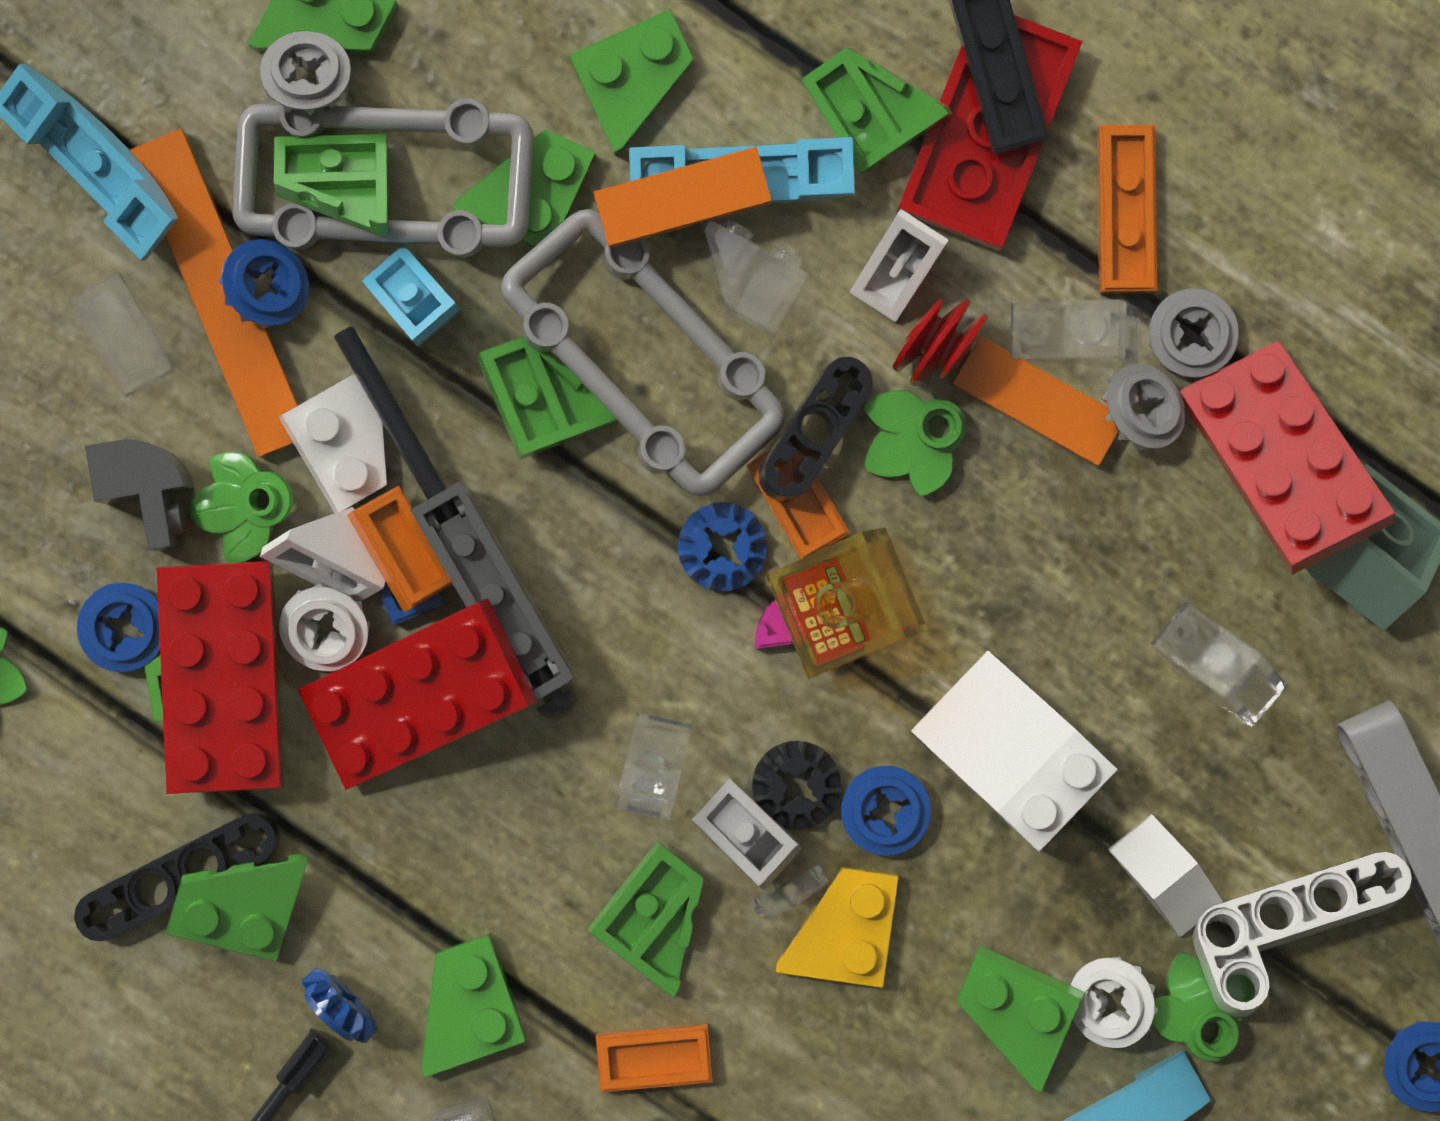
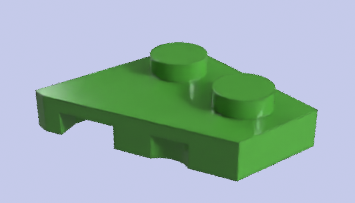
(352, 23)
(632, 74)
(336, 177)
(240, 907)

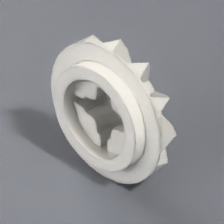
(300, 633)
(1118, 1028)

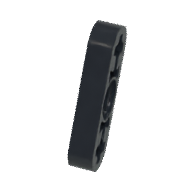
(849, 405)

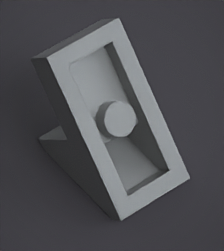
(747, 834)

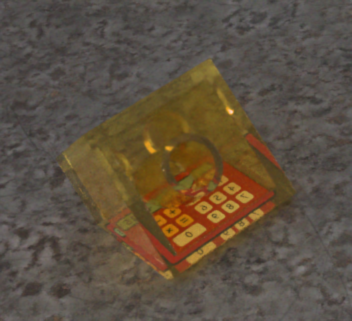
(846, 602)

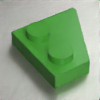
(871, 106)
(556, 182)
(539, 398)
(652, 917)
(469, 1007)
(1019, 1012)

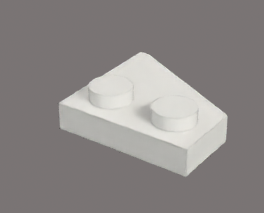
(340, 442)

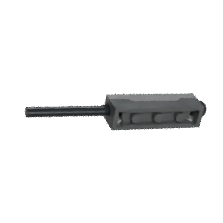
(469, 546)

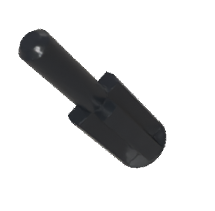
(297, 1072)

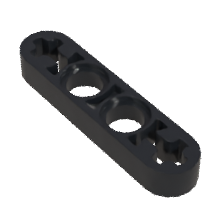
(171, 869)

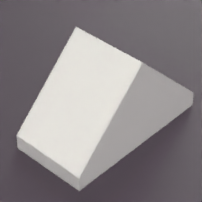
(898, 265)
(328, 554)
(1166, 874)

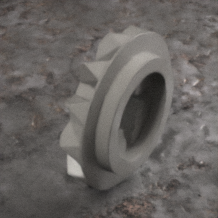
(308, 51)
(1219, 332)
(1146, 386)

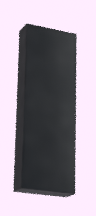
(999, 74)

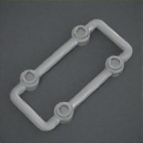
(457, 232)
(661, 446)

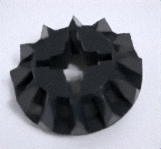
(795, 758)

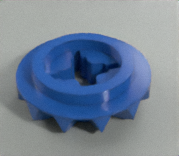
(288, 282)
(749, 547)
(99, 639)
(910, 820)
(338, 1006)
(1400, 1066)

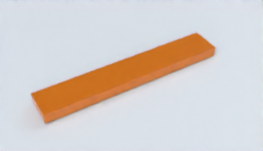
(200, 249)

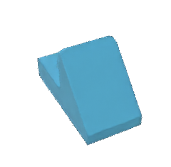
(411, 296)

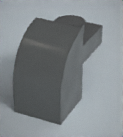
(144, 472)

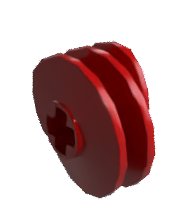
(938, 342)

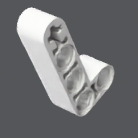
(1303, 920)

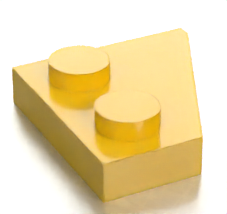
(846, 931)

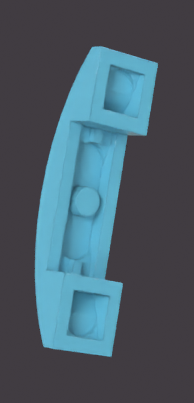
(91, 155)
(792, 171)
(1160, 1093)

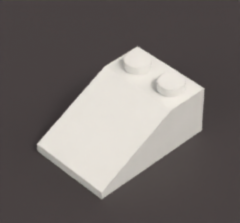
(1014, 750)

